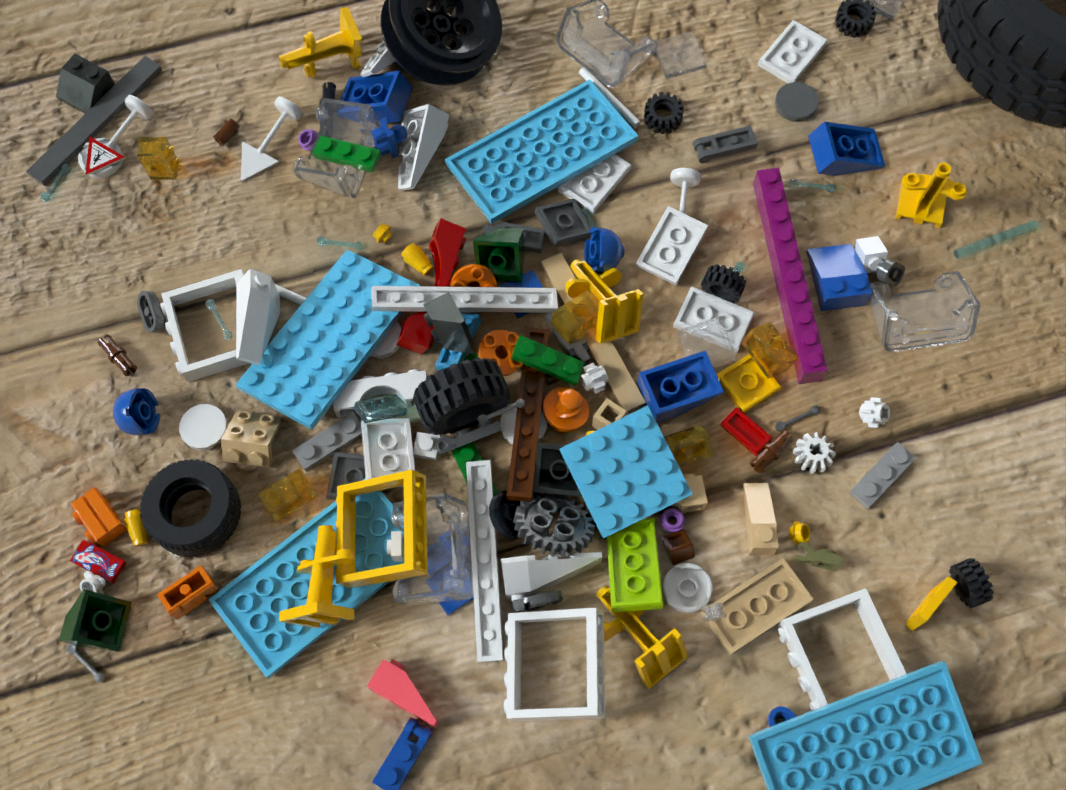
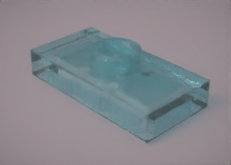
(380, 408)

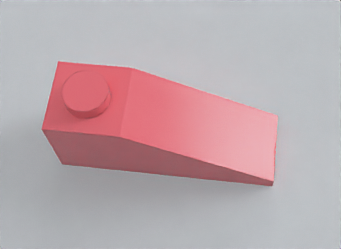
(397, 687)

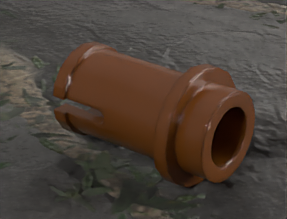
(226, 132)

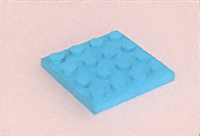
(625, 471)

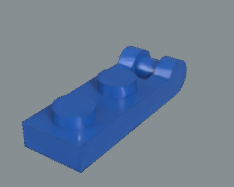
(402, 756)

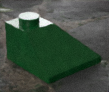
(501, 253)
(96, 621)

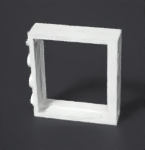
(188, 293)
(874, 629)
(595, 666)

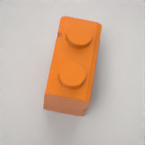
(98, 517)
(188, 592)

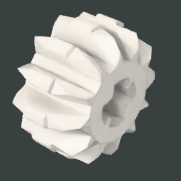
(807, 446)

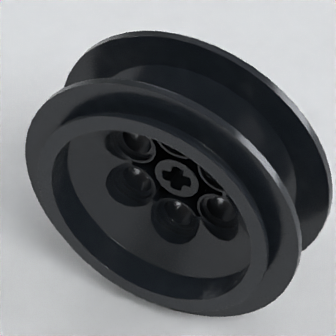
(423, 48)

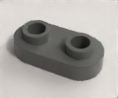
(890, 271)
(150, 312)

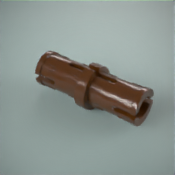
(117, 355)
(771, 451)

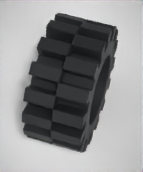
(853, 26)
(663, 102)
(723, 283)
(971, 583)

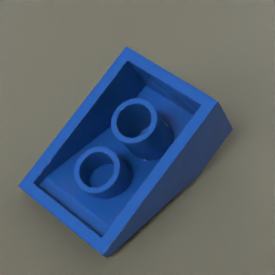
(383, 91)
(845, 149)
(839, 277)
(679, 386)

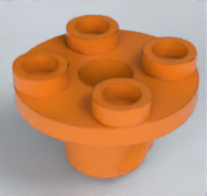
(473, 276)
(499, 347)
(565, 410)

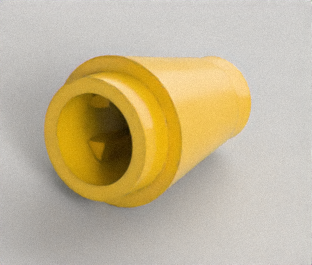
(416, 258)
(135, 527)

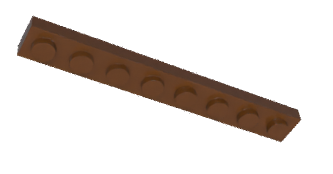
(527, 426)

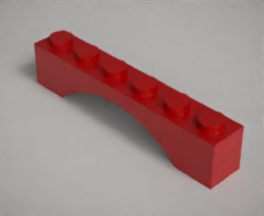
(444, 246)

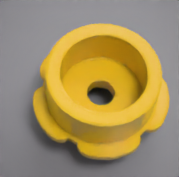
(383, 233)
(799, 533)

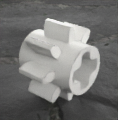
(594, 378)
(874, 412)

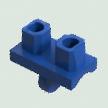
(386, 138)

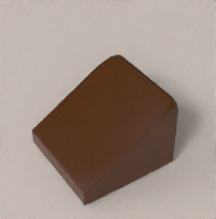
(678, 547)

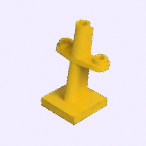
(344, 41)
(925, 195)
(616, 314)
(319, 600)
(658, 656)

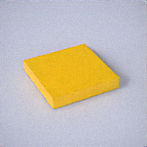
(747, 384)
(930, 603)

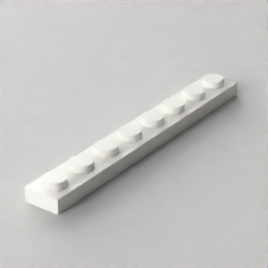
(466, 298)
(484, 563)

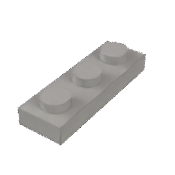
(329, 441)
(882, 475)

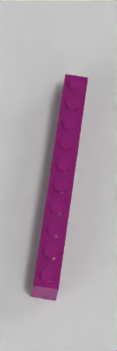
(789, 276)

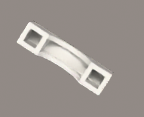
(369, 386)

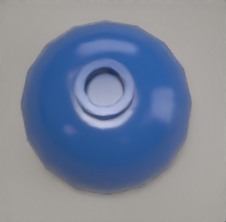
(603, 250)
(136, 411)

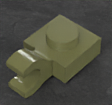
(822, 559)

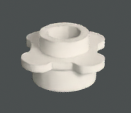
(92, 583)

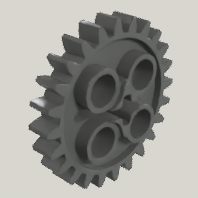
(571, 530)

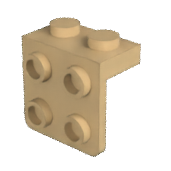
(250, 438)

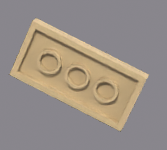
(759, 606)

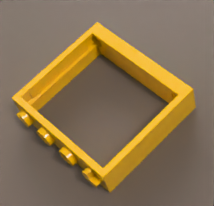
(414, 528)

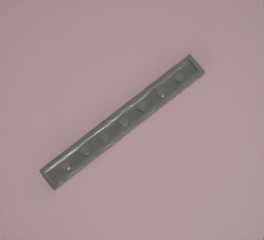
(93, 121)

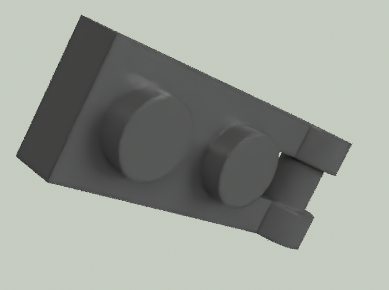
(725, 143)

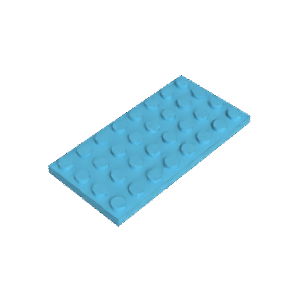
(541, 151)
(324, 342)
(272, 585)
(874, 740)

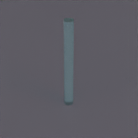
(994, 239)

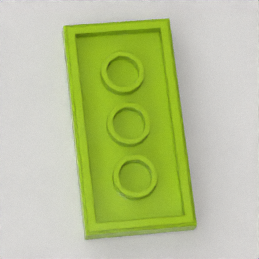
(634, 568)

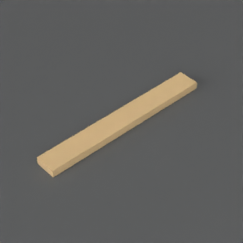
(604, 354)

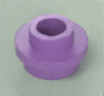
(307, 139)
(672, 513)

